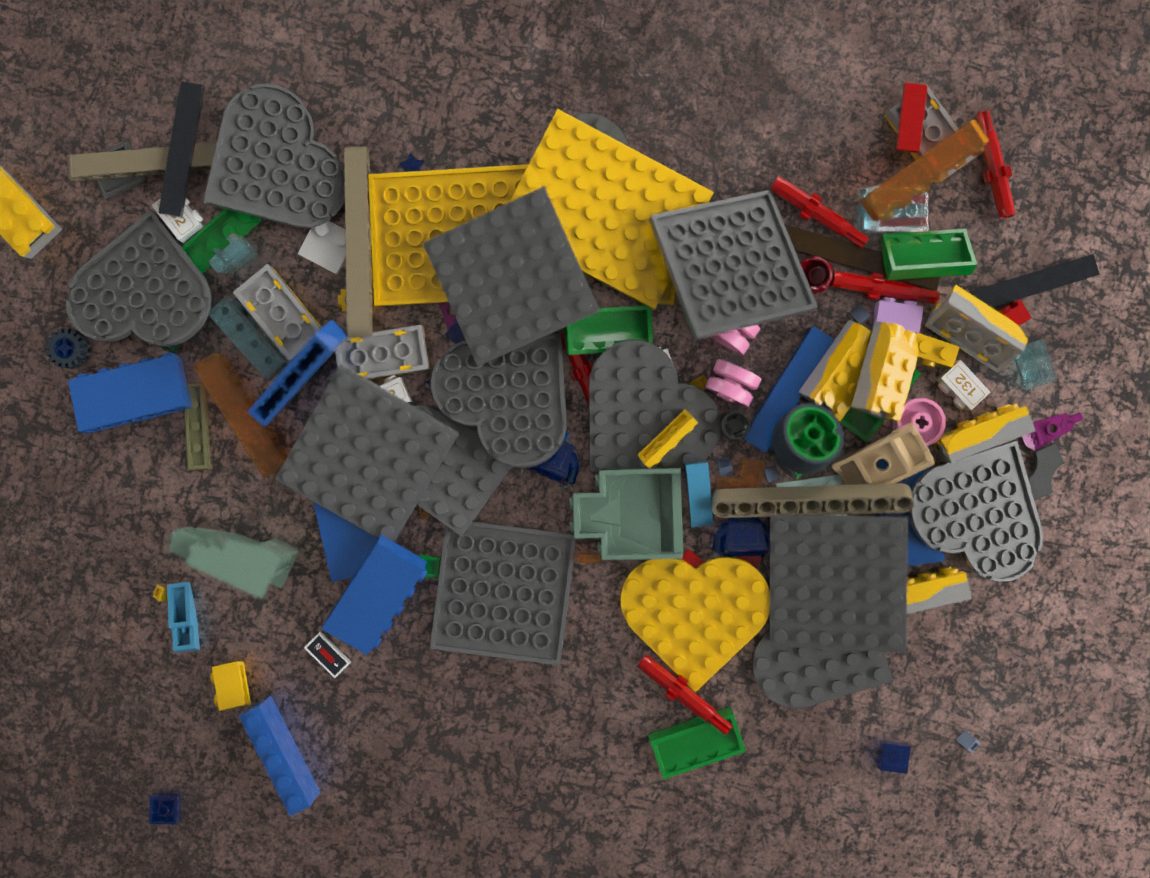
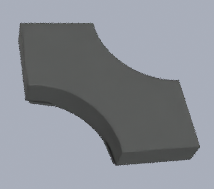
(1046, 463)

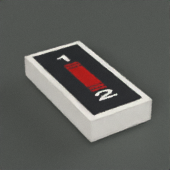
(327, 654)

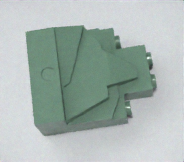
(632, 514)
(235, 557)

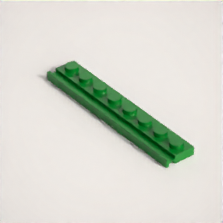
(215, 235)

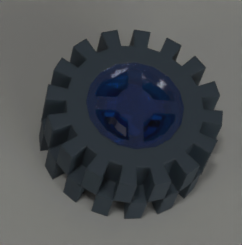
(59, 348)

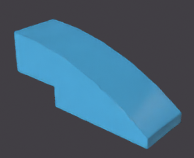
(699, 493)
(182, 618)

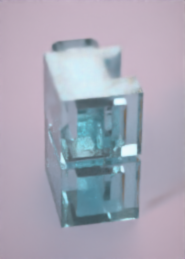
(234, 256)

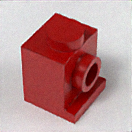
(1016, 312)

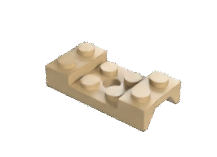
(903, 451)

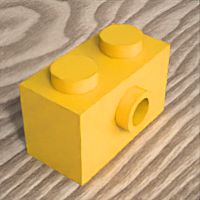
(936, 352)
(230, 686)

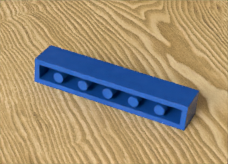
(786, 389)

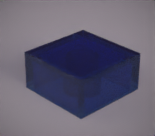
(893, 756)
(165, 808)

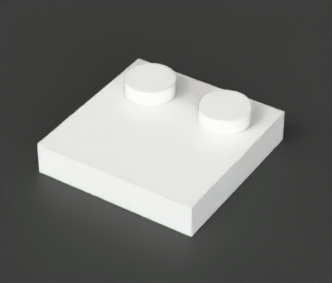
(325, 246)

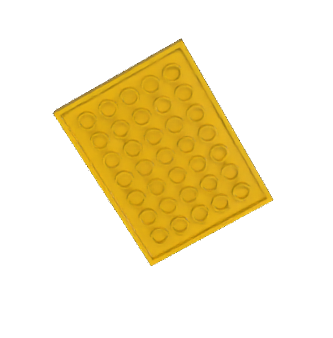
(606, 202)
(421, 206)

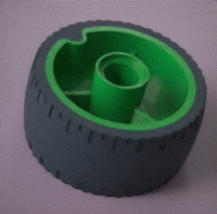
(807, 438)

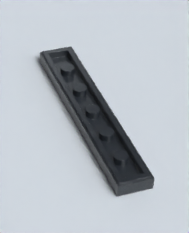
(181, 149)
(1037, 281)

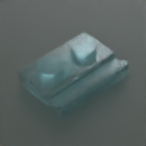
(1035, 365)

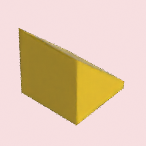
(700, 382)
(160, 593)

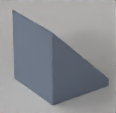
(859, 314)
(725, 467)
(771, 473)
(968, 741)

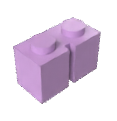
(906, 314)

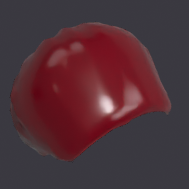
(818, 273)

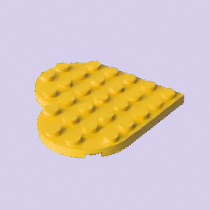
(696, 614)

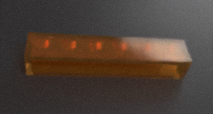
(925, 170)
(234, 404)

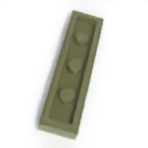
(197, 429)

